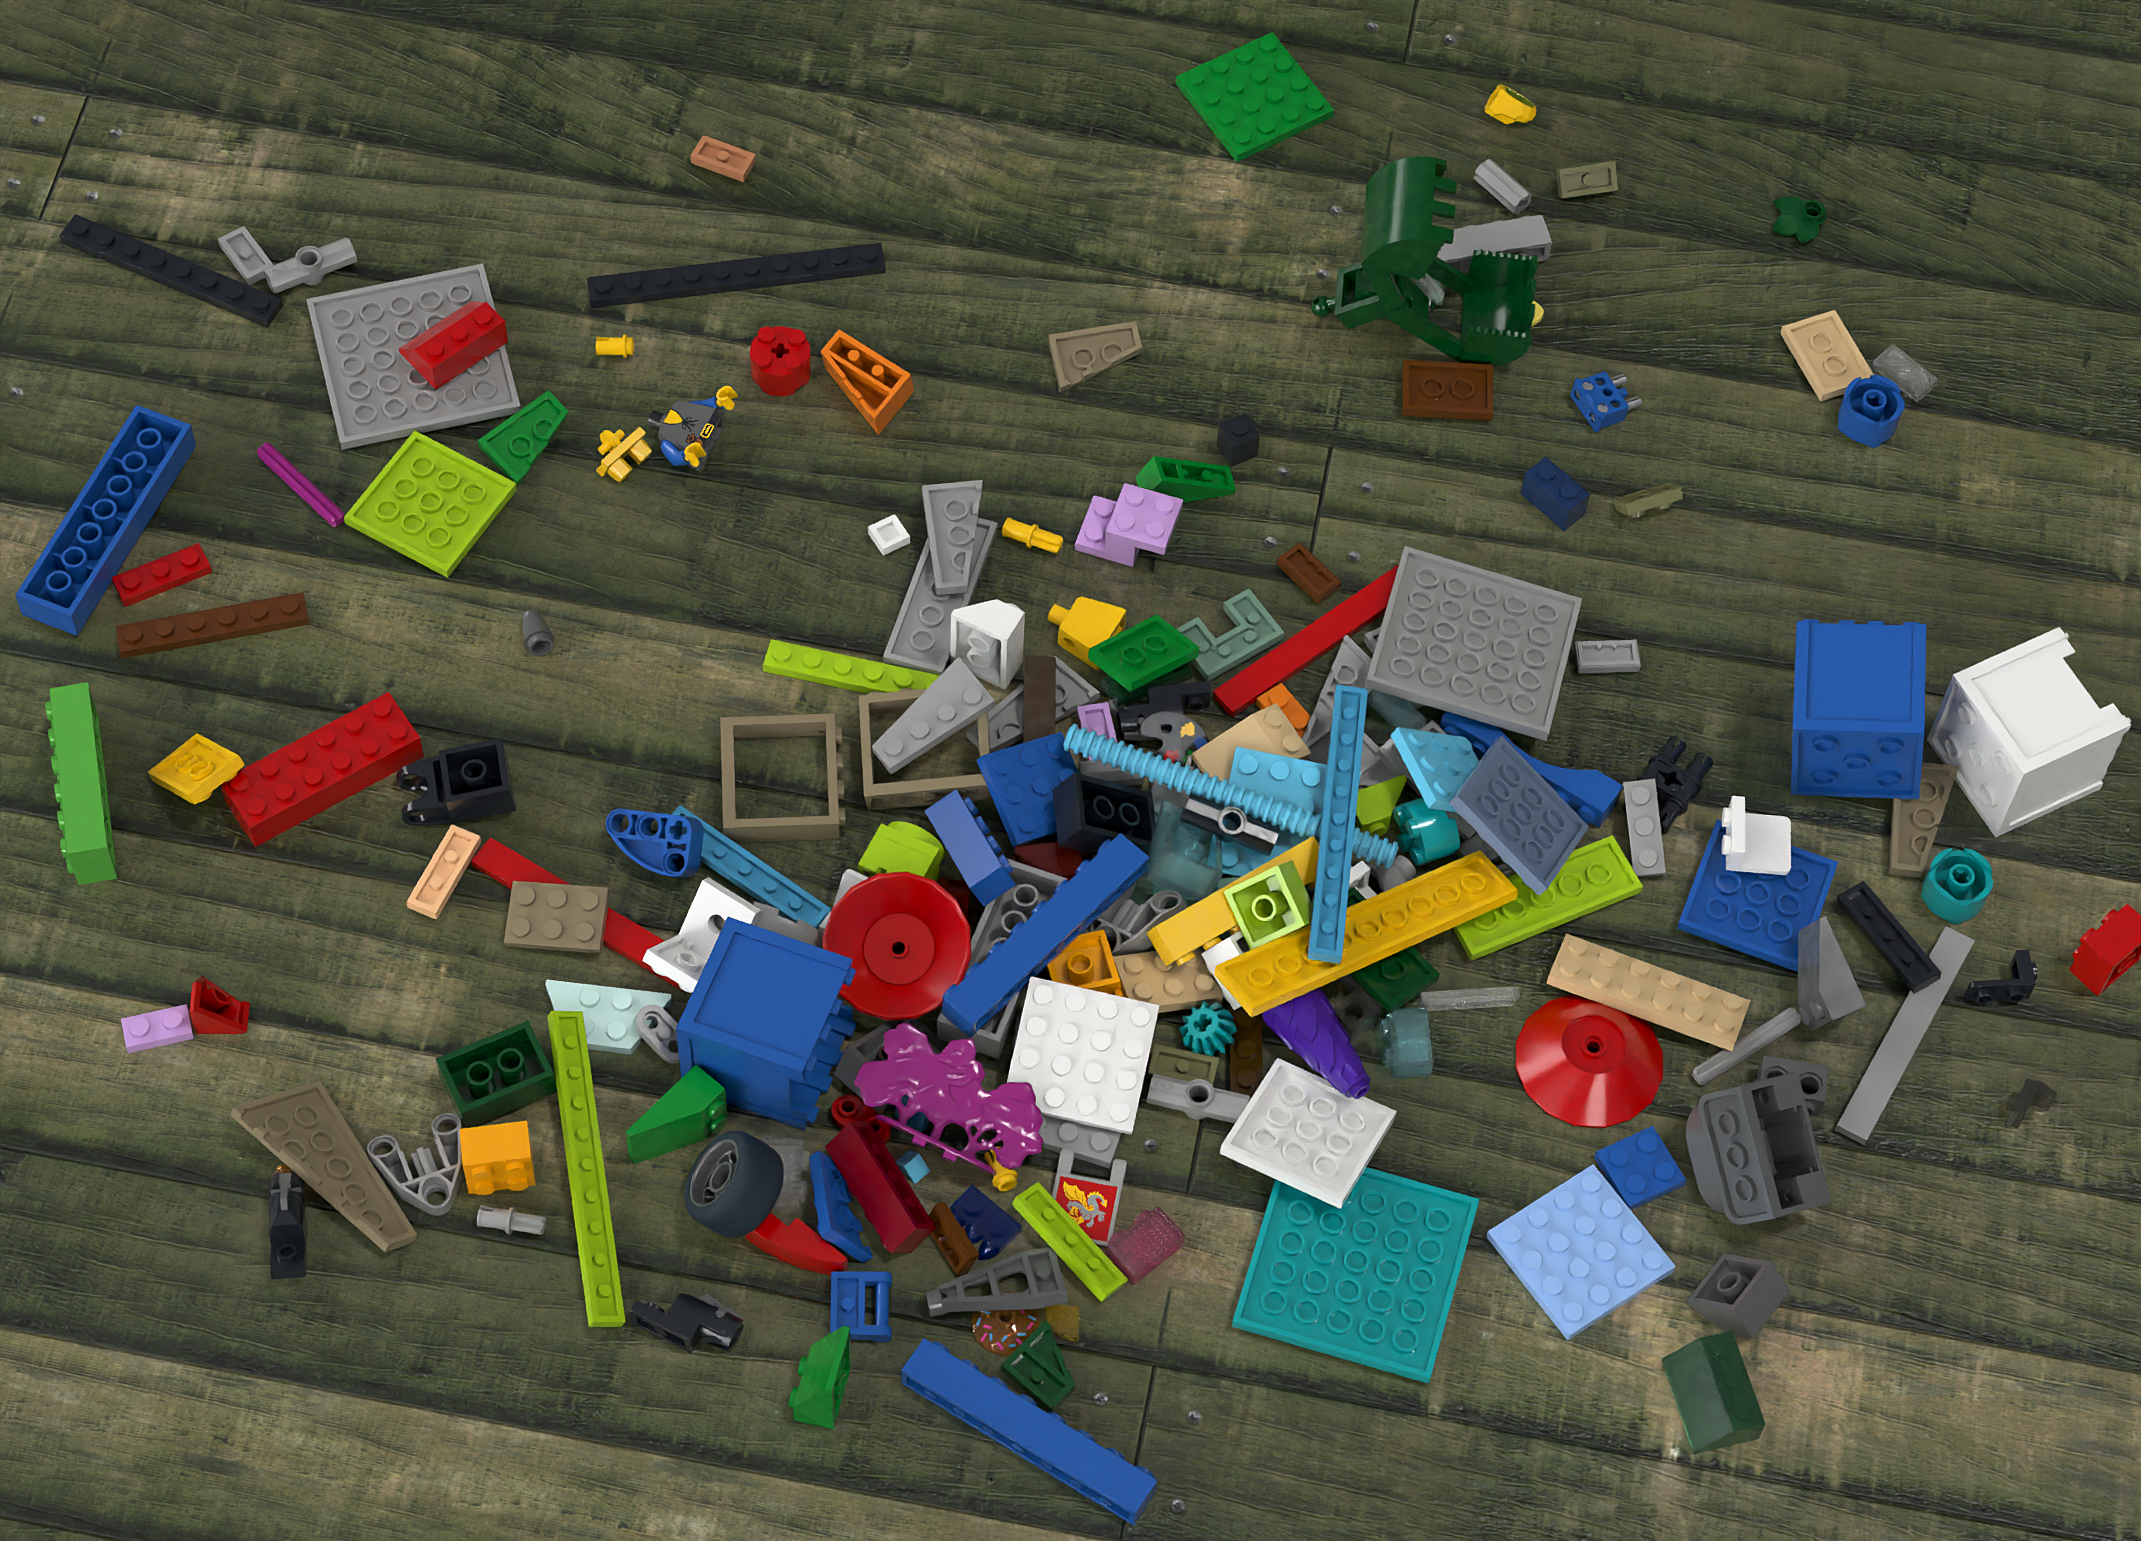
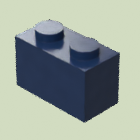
(1555, 493)

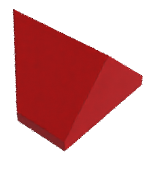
(216, 1010)

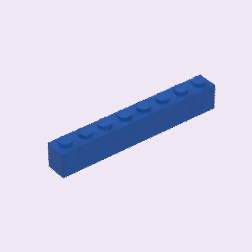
(1043, 935)
(1029, 1431)

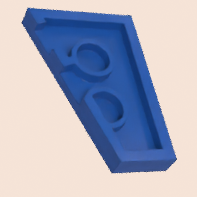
(831, 1200)

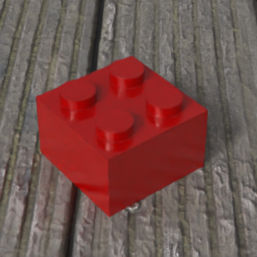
(2108, 950)

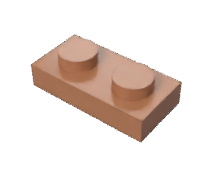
(723, 158)

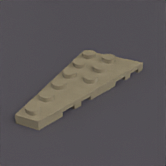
(318, 1145)

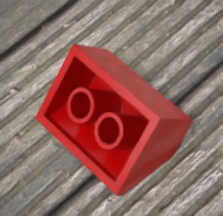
(456, 343)

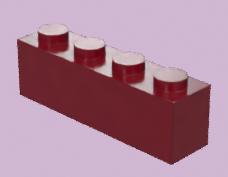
(880, 1187)

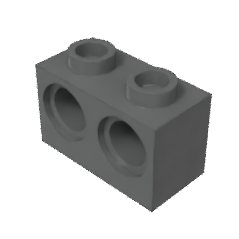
(1810, 1075)

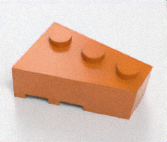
(867, 379)

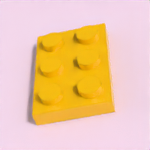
(196, 769)

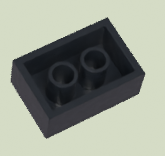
(1099, 810)

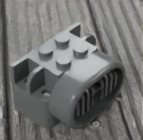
(1756, 1151)

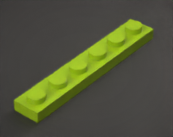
(841, 669)

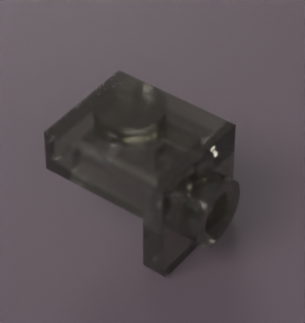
(2031, 1093)

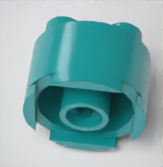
(1425, 832)
(1957, 885)

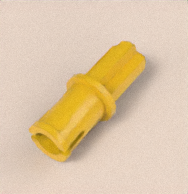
(1032, 535)

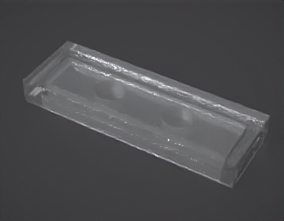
(1468, 998)

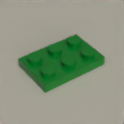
(1143, 652)

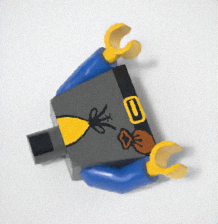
(692, 428)

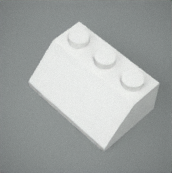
(989, 640)

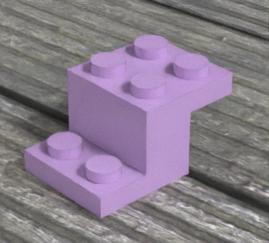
(1133, 522)

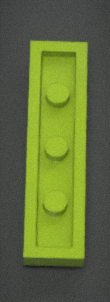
(1069, 1241)

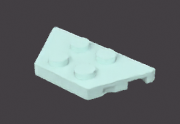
(606, 1012)

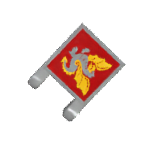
(1089, 1200)

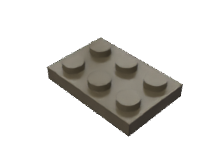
(557, 917)

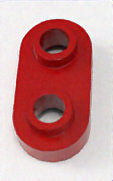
(861, 1113)

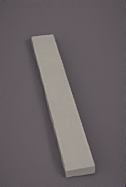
(1903, 1040)

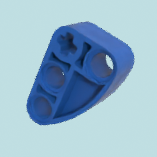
(661, 850)

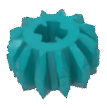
(1208, 1029)

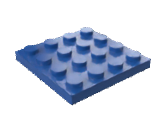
(1756, 910)

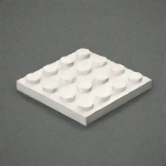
(1083, 1053)
(1308, 1133)

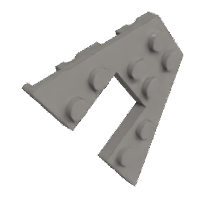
(1349, 670)

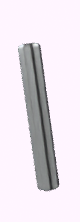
(1746, 1046)

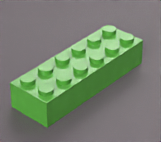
(81, 784)

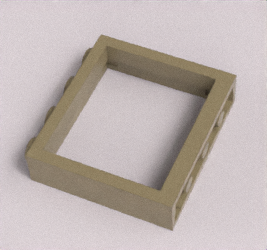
(916, 791)
(781, 828)

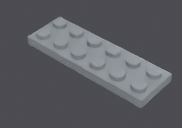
(924, 622)

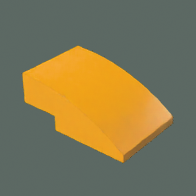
(1087, 965)

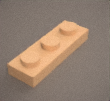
(444, 872)

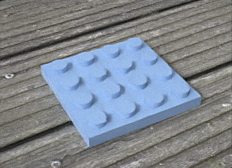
(1580, 1252)

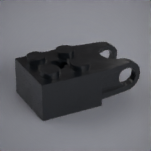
(459, 784)

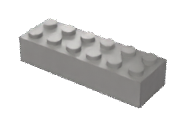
(995, 926)

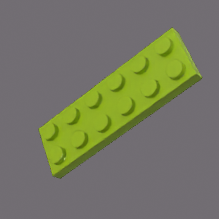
(1586, 882)

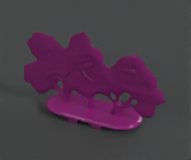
(948, 1092)

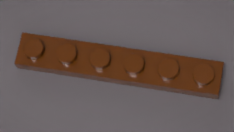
(212, 625)

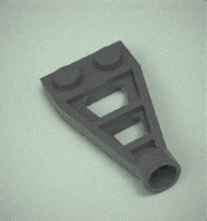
(1042, 1276)

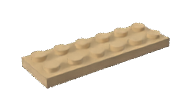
(1648, 992)

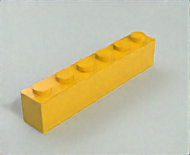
(1213, 916)

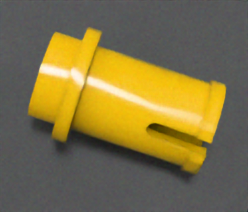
(615, 346)
(1005, 1178)

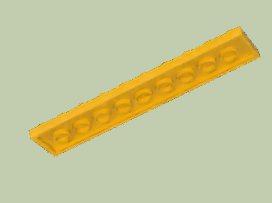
(1372, 932)

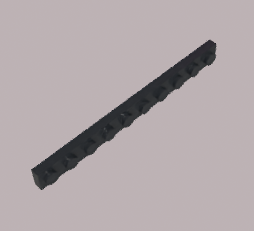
(736, 275)

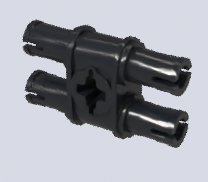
(1682, 783)

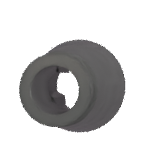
(536, 633)

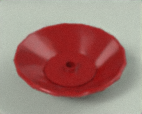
(904, 911)
(1585, 1085)

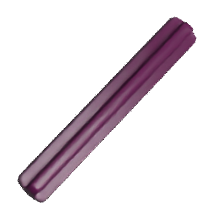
(301, 484)

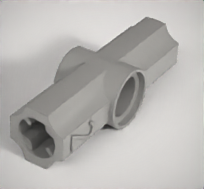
(310, 265)
(1178, 1093)

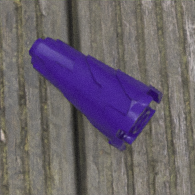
(1315, 1033)

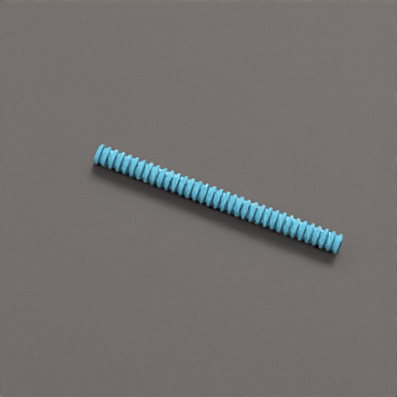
(1218, 791)

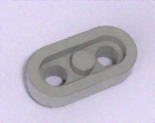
(662, 1035)

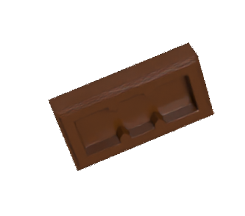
(1308, 573)
(952, 1240)

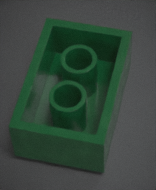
(496, 1075)

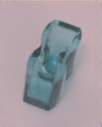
(1408, 1043)

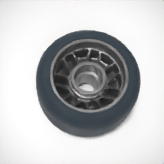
(734, 1184)

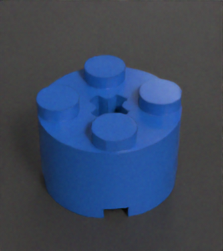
(1871, 410)

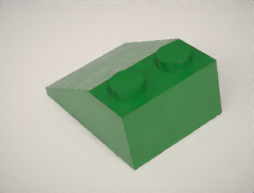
(679, 1117)
(823, 1380)

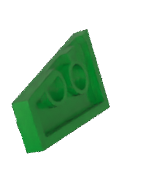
(524, 436)

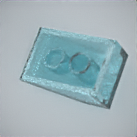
(1183, 855)

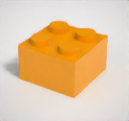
(497, 1157)

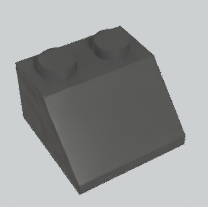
(1739, 1294)

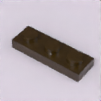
(1246, 1053)

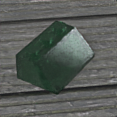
(1714, 1393)

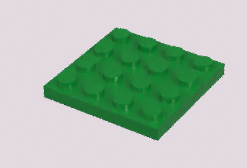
(1254, 96)

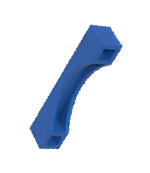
(1585, 791)

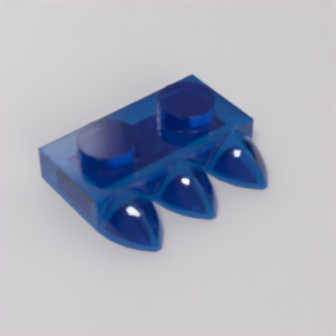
(984, 1222)

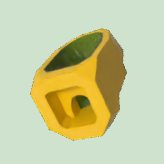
(1509, 106)

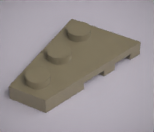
(1091, 351)

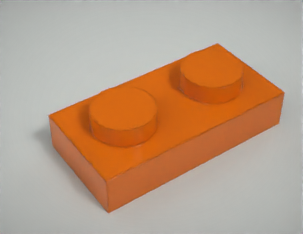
(1289, 705)

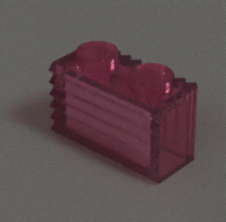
(1145, 1244)

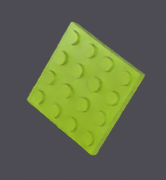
(430, 503)

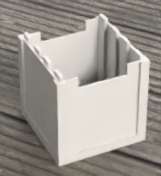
(2025, 733)

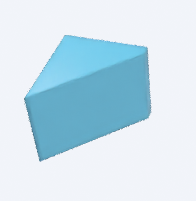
(912, 1166)

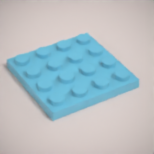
(1276, 776)

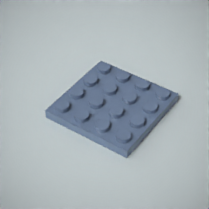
(1519, 815)

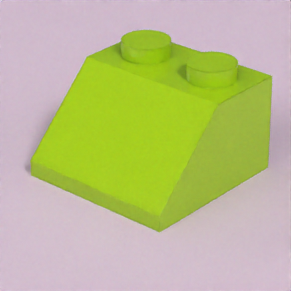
(1270, 904)

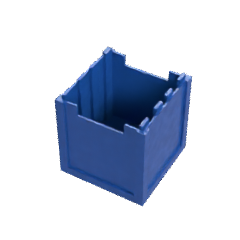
(1858, 709)
(768, 1021)

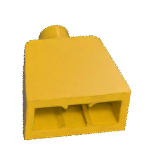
(1086, 625)

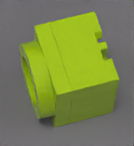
(902, 849)

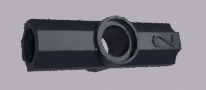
(1249, 832)

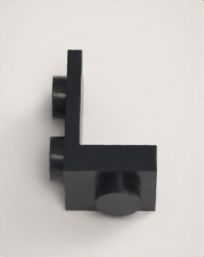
(2014, 990)

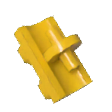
(632, 445)

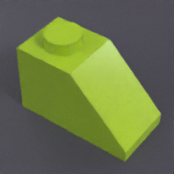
(1376, 805)

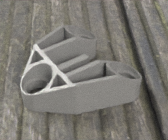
(1130, 922)
(416, 1191)

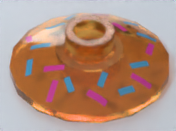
(1000, 1336)

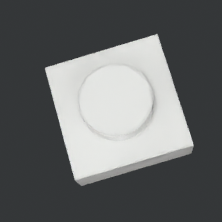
(889, 534)

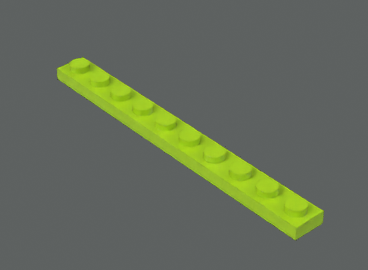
(586, 1169)

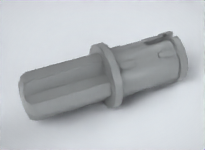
(510, 1220)

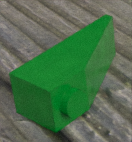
(1186, 479)

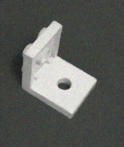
(686, 954)

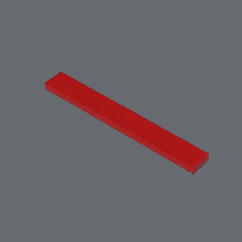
(1306, 646)
(620, 933)

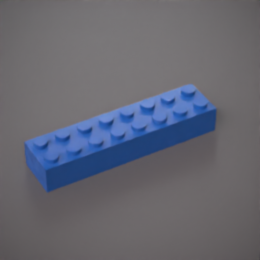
(106, 520)

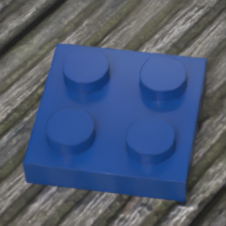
(1640, 1168)

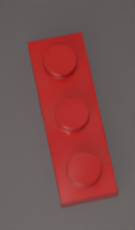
(161, 575)

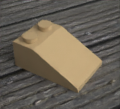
(1261, 731)

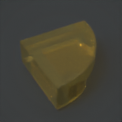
(1064, 1321)

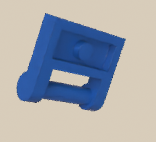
(849, 1304)

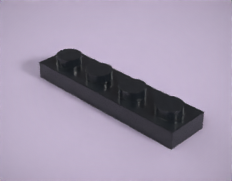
(1889, 937)

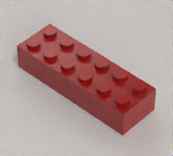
(322, 769)

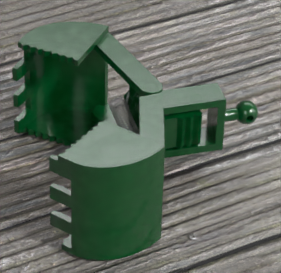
(1402, 257)

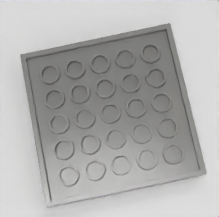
(374, 387)
(1474, 643)

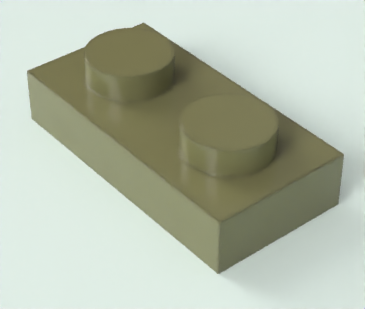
(1587, 179)
(1655, 497)
(1182, 1064)

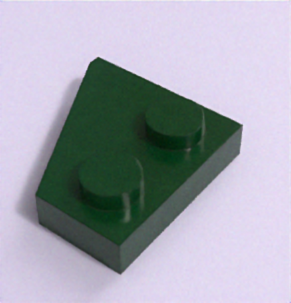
(1040, 1369)

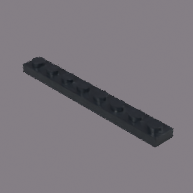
(171, 270)

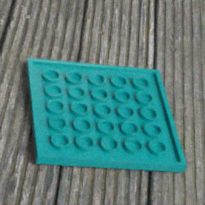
(1360, 1277)

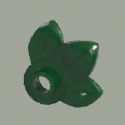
(1797, 218)

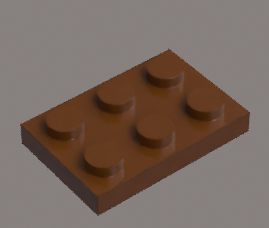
(1447, 390)

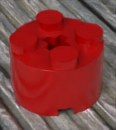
(780, 360)

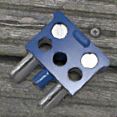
(1601, 400)

